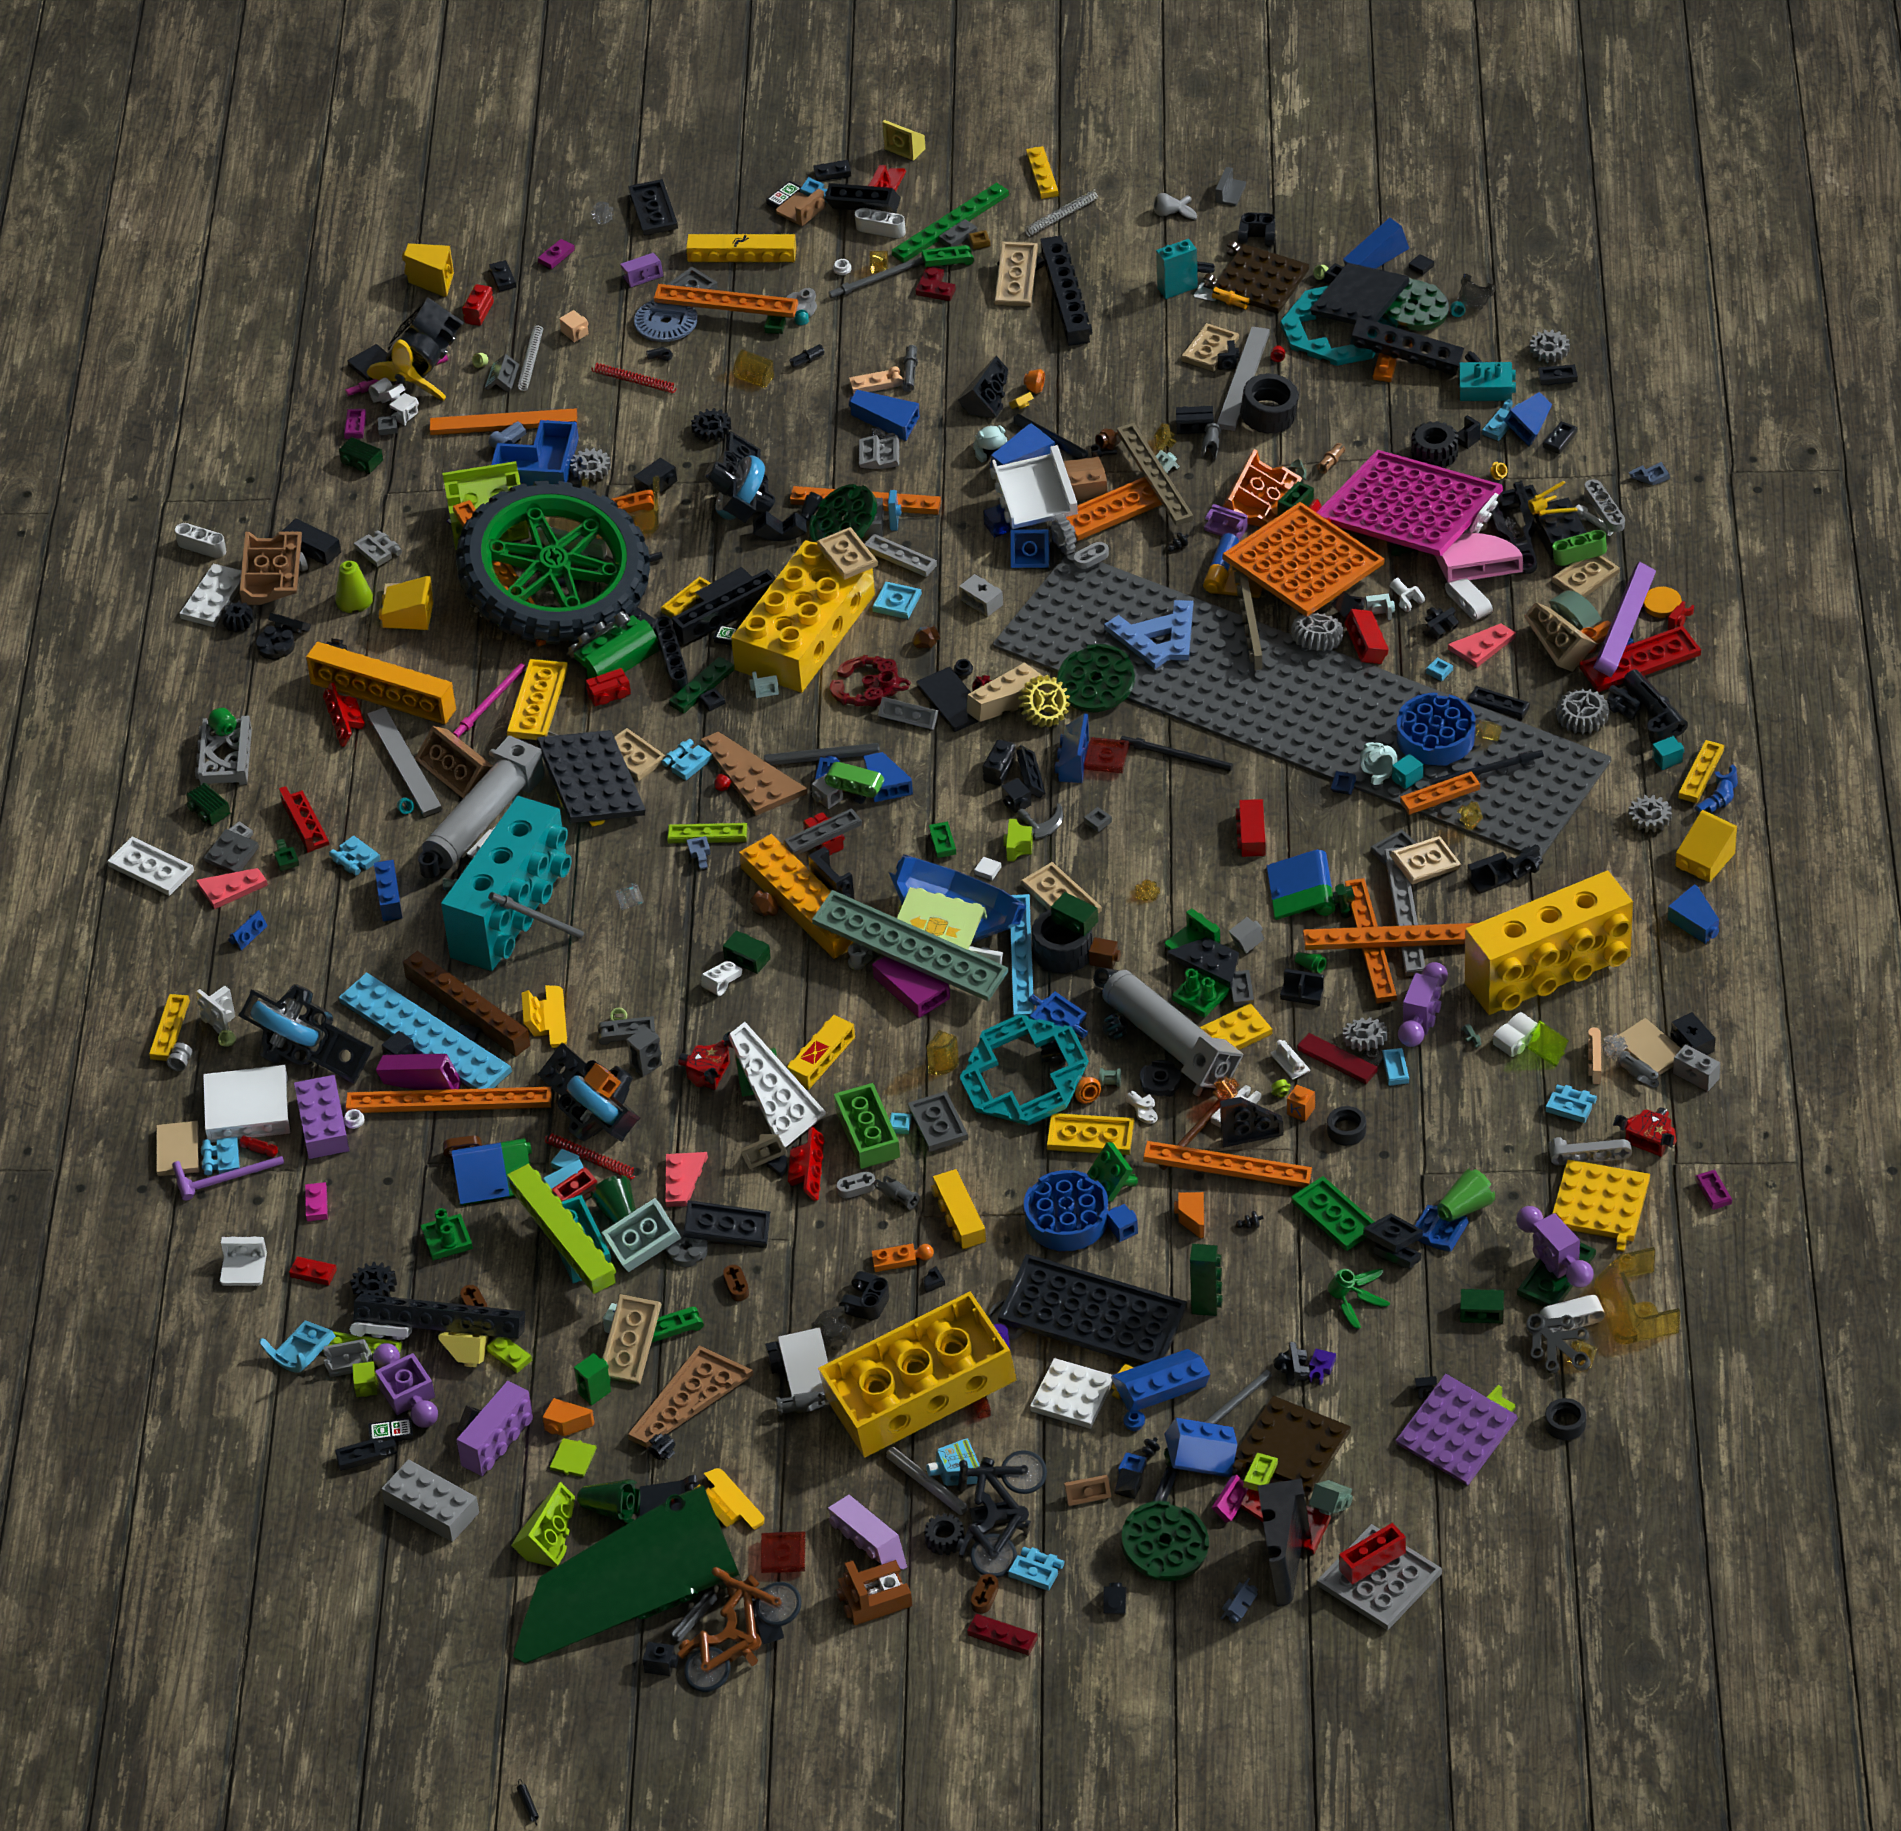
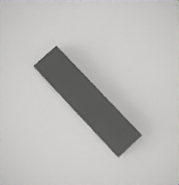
(822, 832)

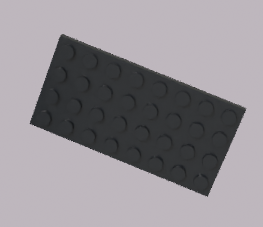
(1092, 1311)

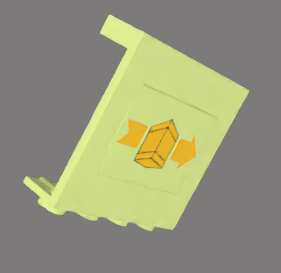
(942, 916)

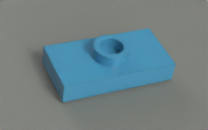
(894, 510)

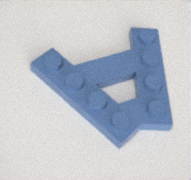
(1138, 635)

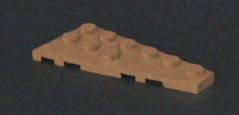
(753, 778)
(694, 1387)

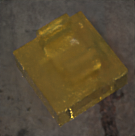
(1164, 437)
(1470, 814)

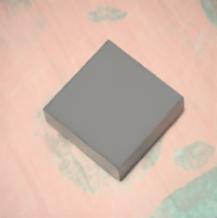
(241, 829)

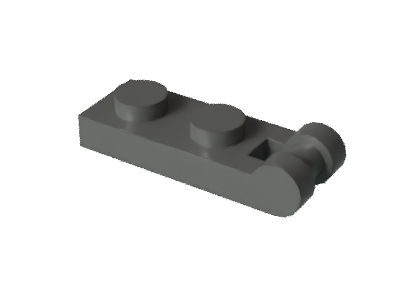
(623, 1028)

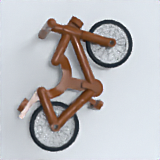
(775, 1606)

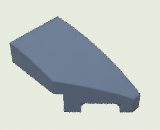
(1652, 475)

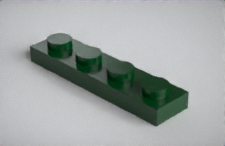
(705, 681)

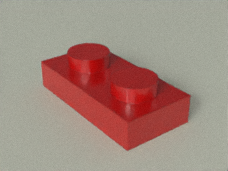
(312, 1270)

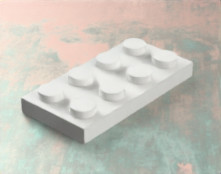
(212, 595)
(150, 866)

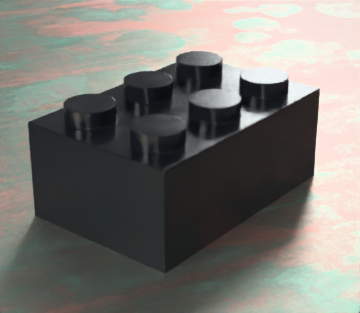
(1557, 525)

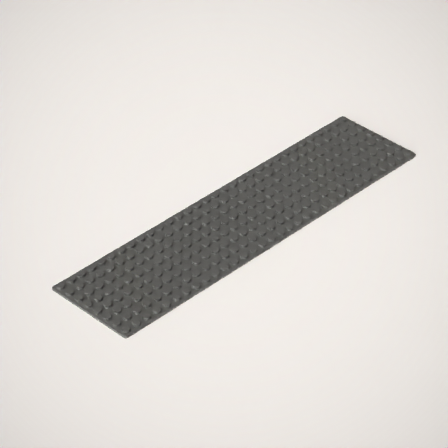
(1302, 702)

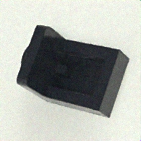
(1228, 359)
(1114, 1599)

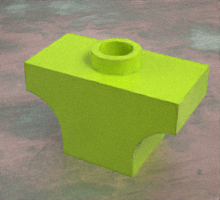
(1018, 840)

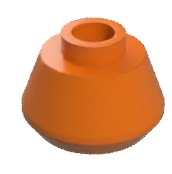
(1035, 380)
(1087, 1090)

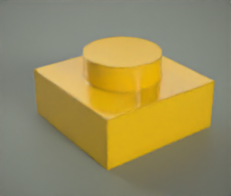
(1021, 401)

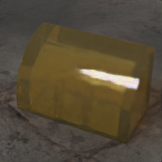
(753, 368)
(942, 1053)

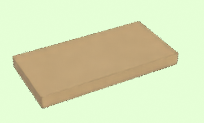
(1016, 273)
(1050, 883)
(631, 1338)

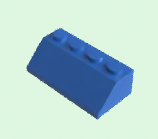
(1161, 1380)

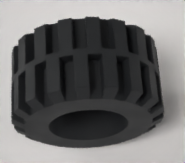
(1435, 444)

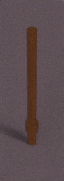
(1197, 1128)

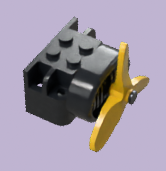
(418, 347)

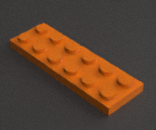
(1113, 508)

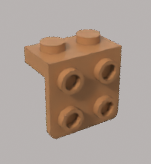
(801, 207)

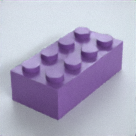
(321, 1116)
(495, 1428)

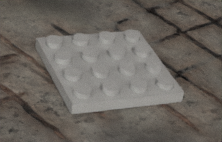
(1387, 1591)

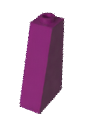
(911, 987)
(419, 1071)

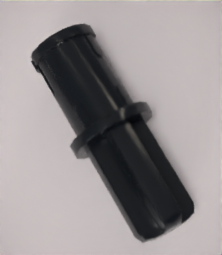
(807, 356)

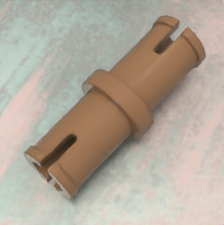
(1331, 458)

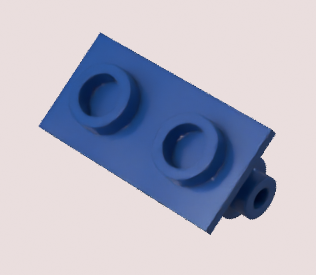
(248, 930)

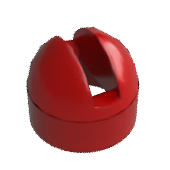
(1277, 354)
(722, 782)

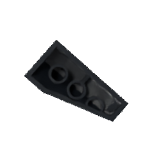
(986, 391)

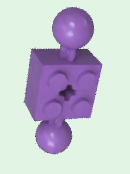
(1422, 1004)
(1555, 1246)
(405, 1384)

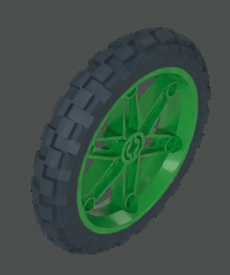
(597, 515)

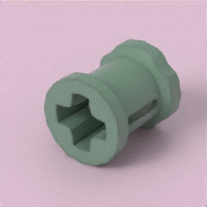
(1110, 1081)

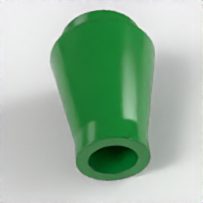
(1313, 962)

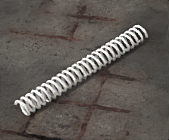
(1061, 211)
(527, 356)

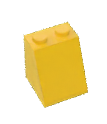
(429, 267)
(408, 605)
(1707, 846)

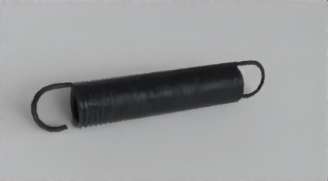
(527, 1802)

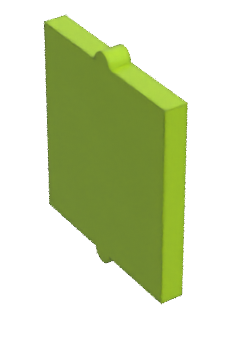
(573, 1457)

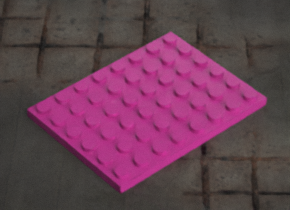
(1409, 502)

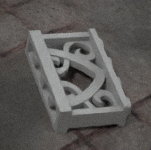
(236, 770)

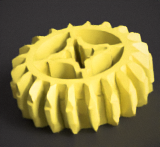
(1032, 693)

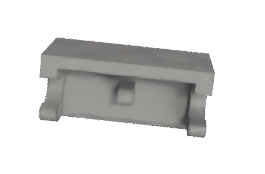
(343, 1355)

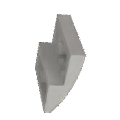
(878, 453)

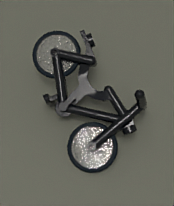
(1021, 1473)

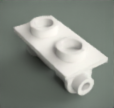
(1289, 1060)

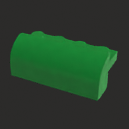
(618, 648)

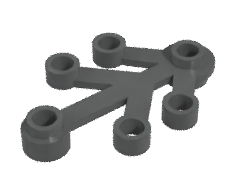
(620, 620)
(1555, 1341)

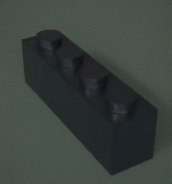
(857, 196)

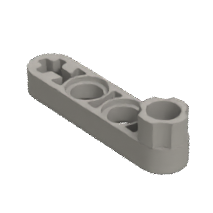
(1593, 493)
(1560, 1151)

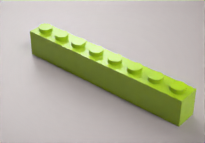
(561, 1228)

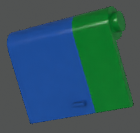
(1301, 885)
(484, 1169)

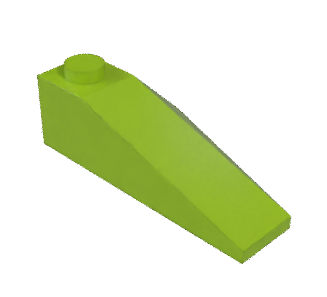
(546, 1531)

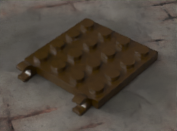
(1260, 276)

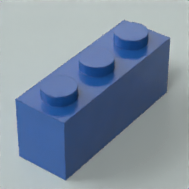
(388, 890)

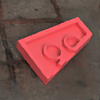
(1482, 645)
(231, 886)
(681, 1176)

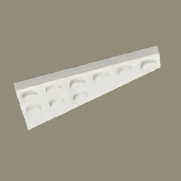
(780, 1095)

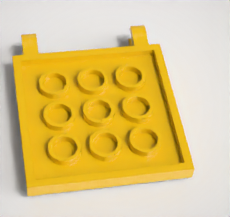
(1602, 1200)

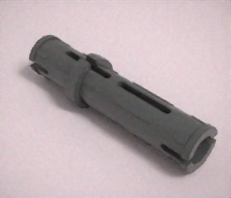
(910, 362)

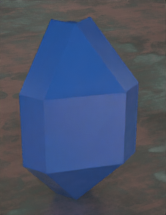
(1001, 908)

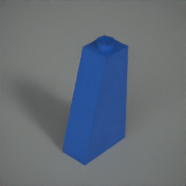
(1379, 246)
(885, 412)
(1024, 445)

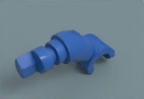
(1723, 794)

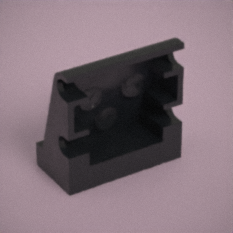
(1285, 1529)

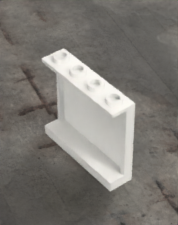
(1034, 489)
(246, 1103)

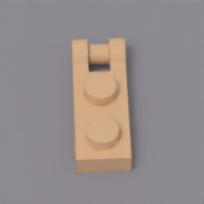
(877, 380)
(1594, 1054)

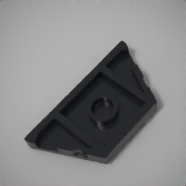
(1208, 959)

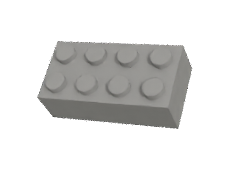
(430, 1500)

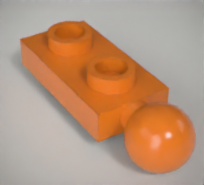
(900, 1256)

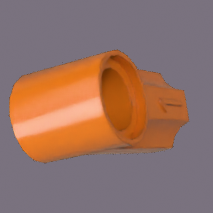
(1597, 633)

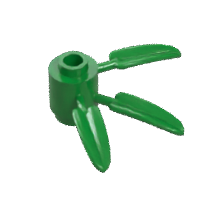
(1344, 1282)

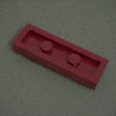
(1002, 1634)

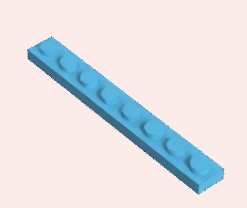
(1022, 961)

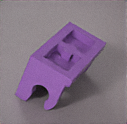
(642, 269)
(1224, 520)

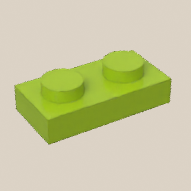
(509, 1353)
(1260, 1471)

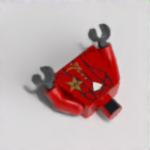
(707, 1063)
(1648, 1130)

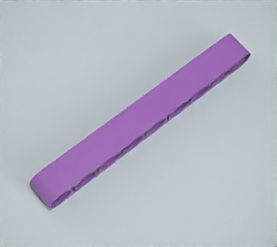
(1624, 619)

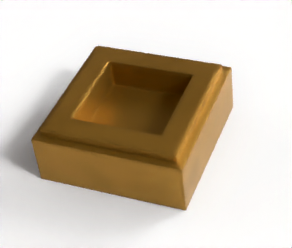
(979, 239)

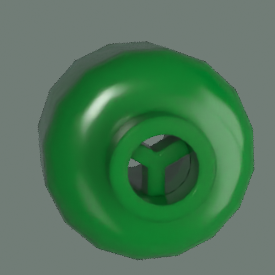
(222, 721)

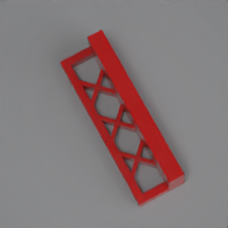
(300, 823)

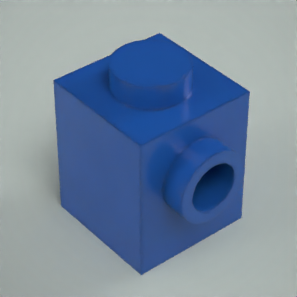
(1122, 1222)

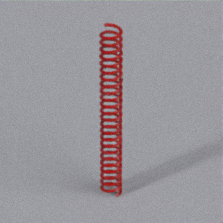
(669, 385)
(594, 1158)

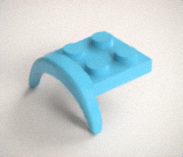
(300, 1347)

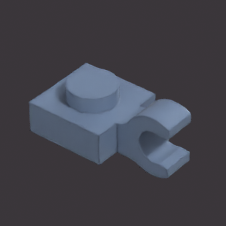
(699, 849)

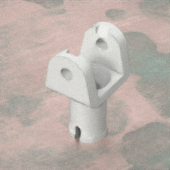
(1407, 594)
(1143, 1107)

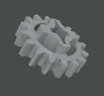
(1549, 345)
(592, 464)
(1063, 534)
(1650, 813)
(1365, 1034)

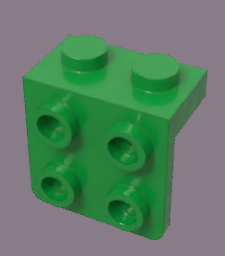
(1196, 928)

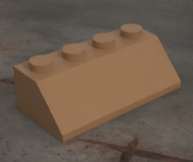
(452, 761)

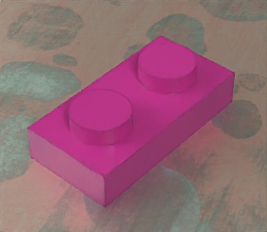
(316, 1201)
(1230, 1499)

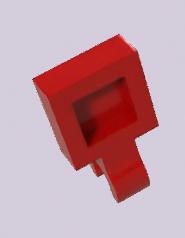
(1677, 617)

